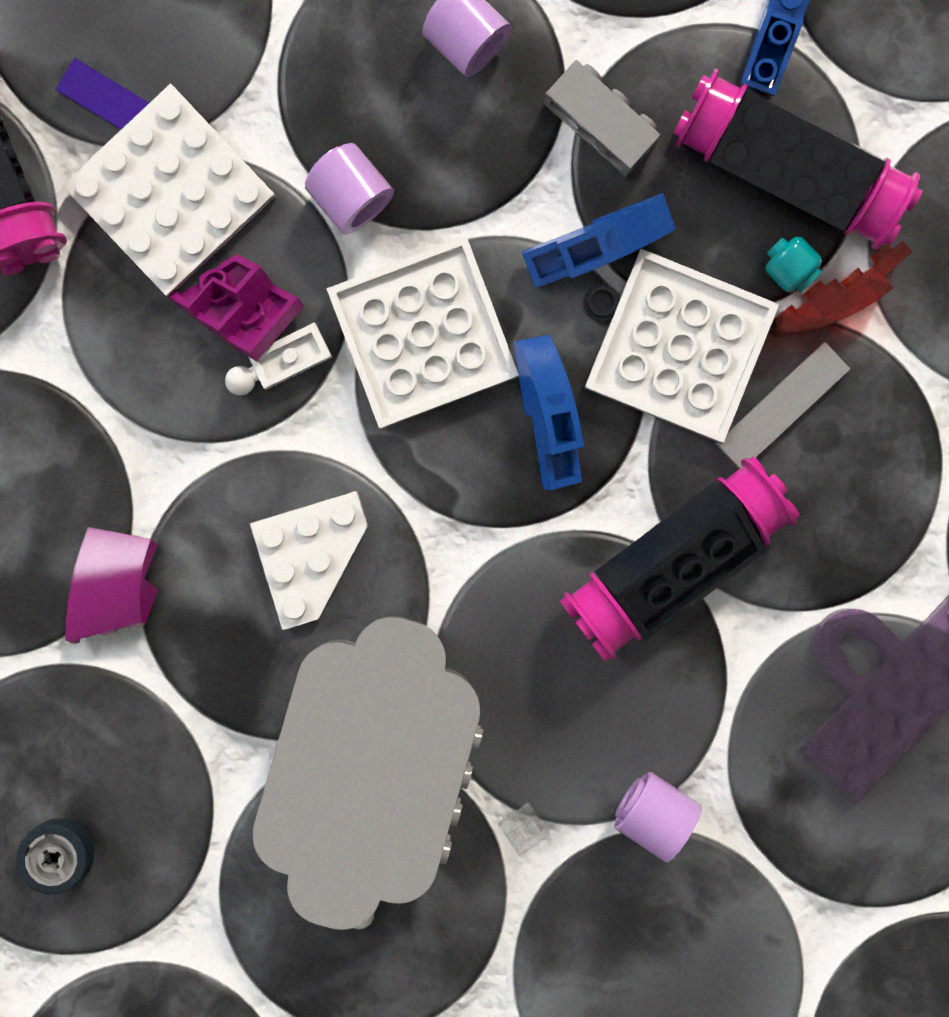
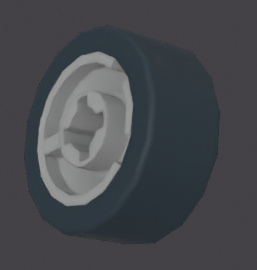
(49, 837)

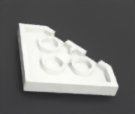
(308, 553)

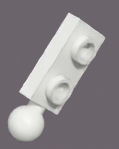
(280, 361)

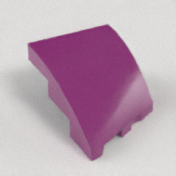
(239, 305)
(109, 585)

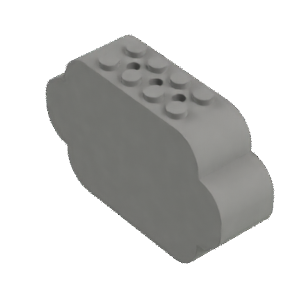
(368, 773)

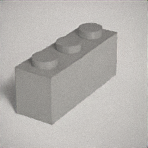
(602, 117)

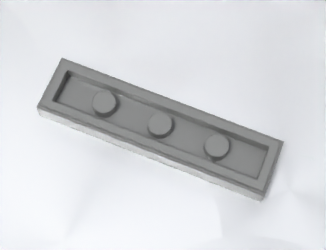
(783, 405)

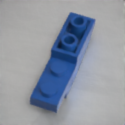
(773, 44)
(599, 242)
(553, 411)

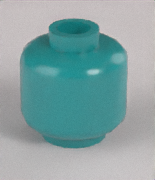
(793, 264)

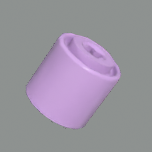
(466, 33)
(348, 187)
(657, 816)

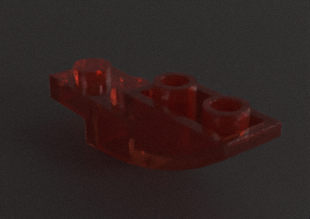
(833, 303)

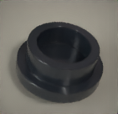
(601, 302)

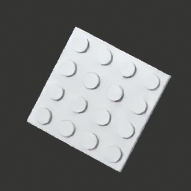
(169, 190)
(422, 332)
(681, 346)

